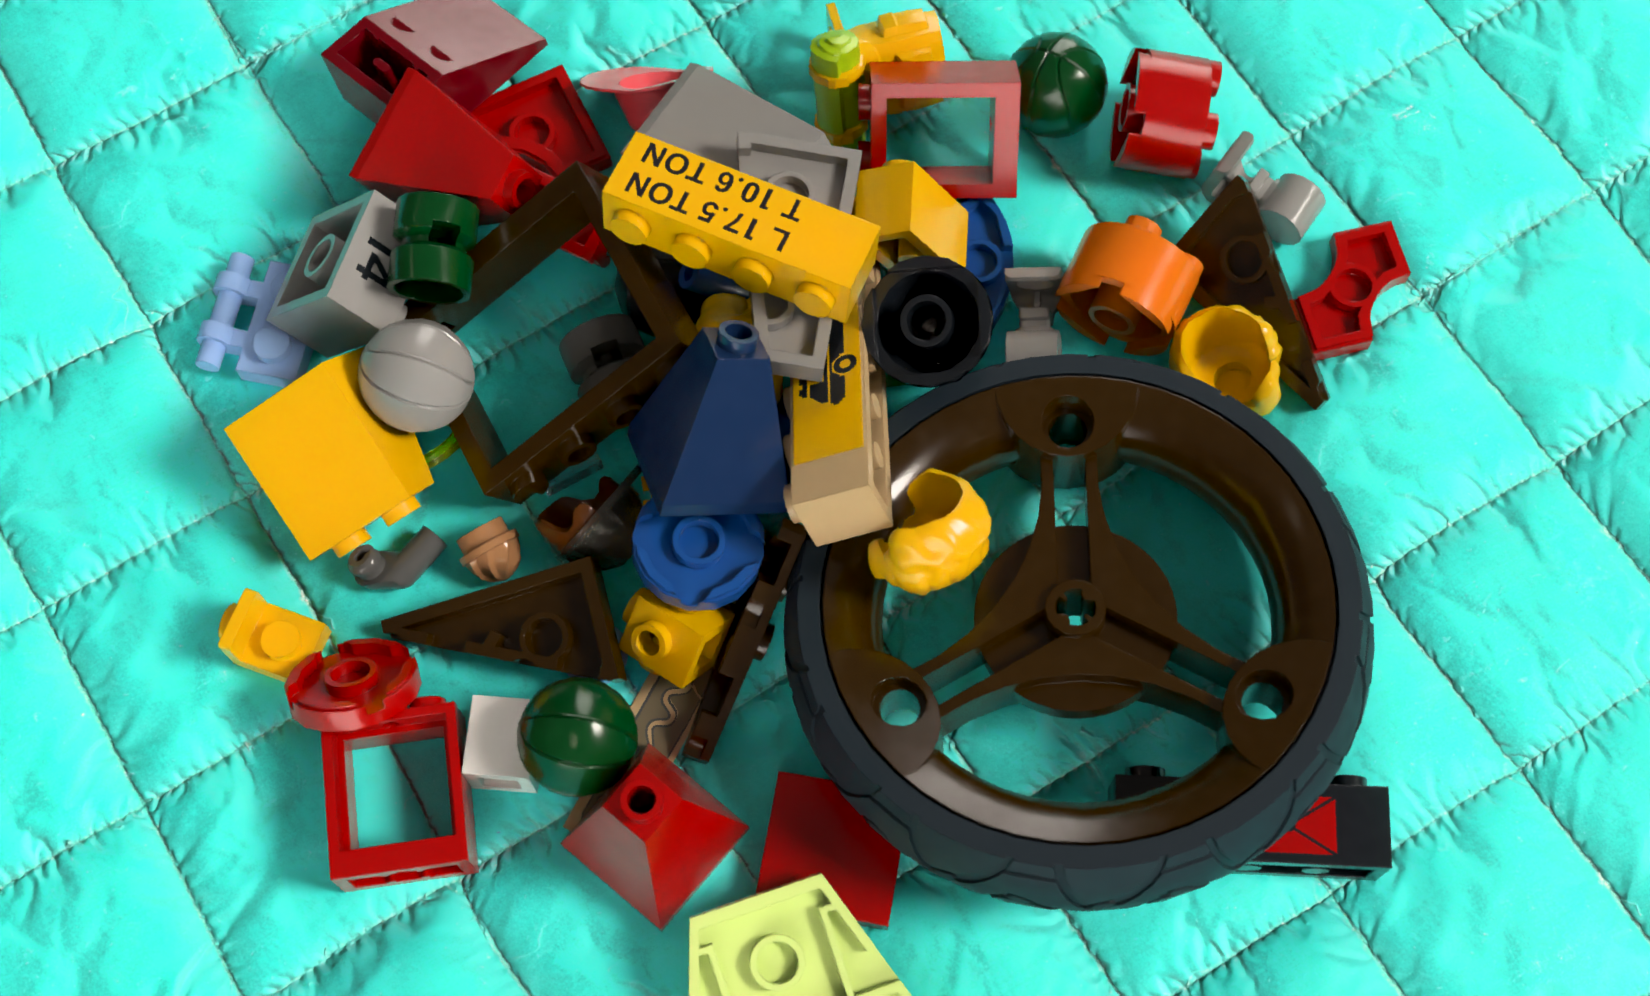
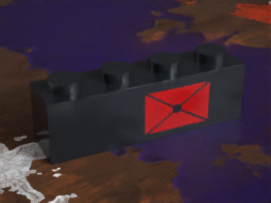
(1336, 839)

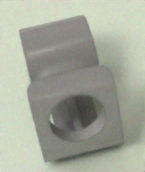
(1285, 204)
(1034, 295)

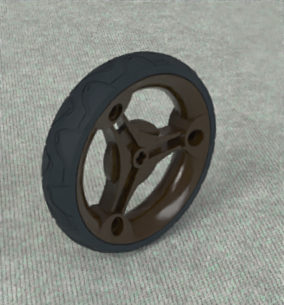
(1134, 845)

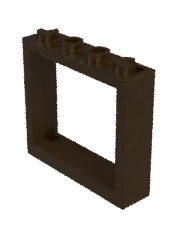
(501, 262)

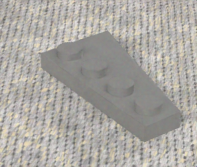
(824, 174)

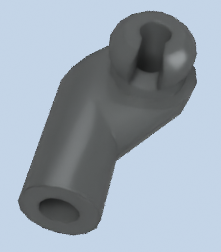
(395, 568)

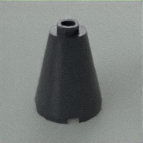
(927, 321)

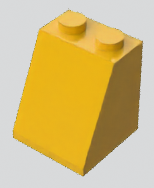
(330, 459)

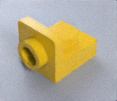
(268, 636)

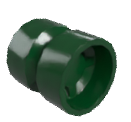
(434, 241)

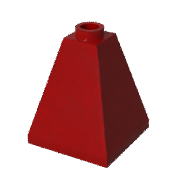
(441, 147)
(655, 836)

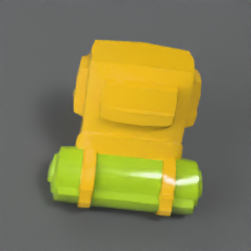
(843, 60)

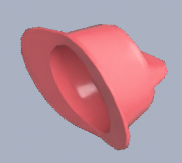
(635, 88)

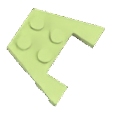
(786, 944)

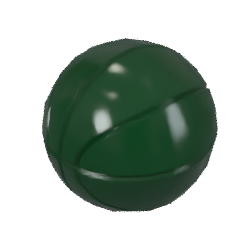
(1060, 84)
(577, 737)

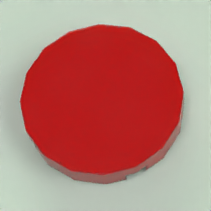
(354, 687)

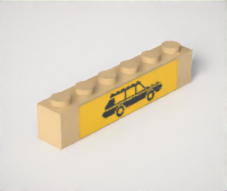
(840, 438)

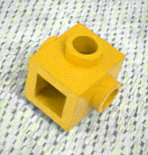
(671, 639)

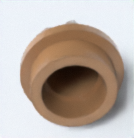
(491, 551)

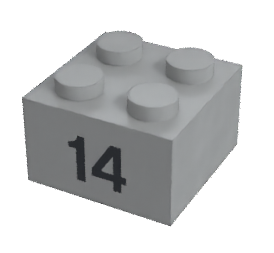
(339, 278)

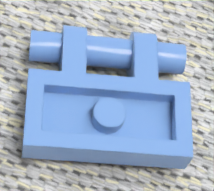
(264, 350)

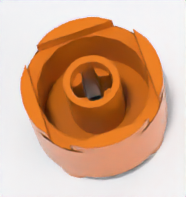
(1128, 285)

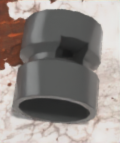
(599, 348)

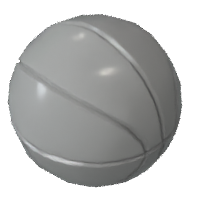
(416, 375)

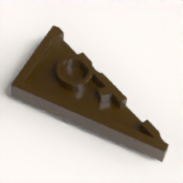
(1246, 272)
(538, 620)
(746, 639)

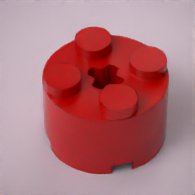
(1165, 113)

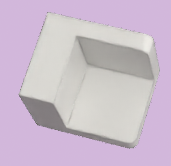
(491, 746)

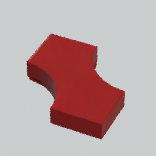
(1362, 269)

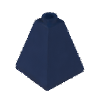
(714, 429)

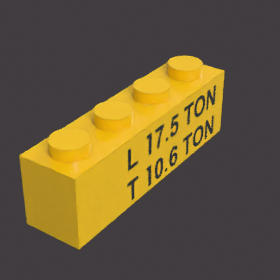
(739, 227)

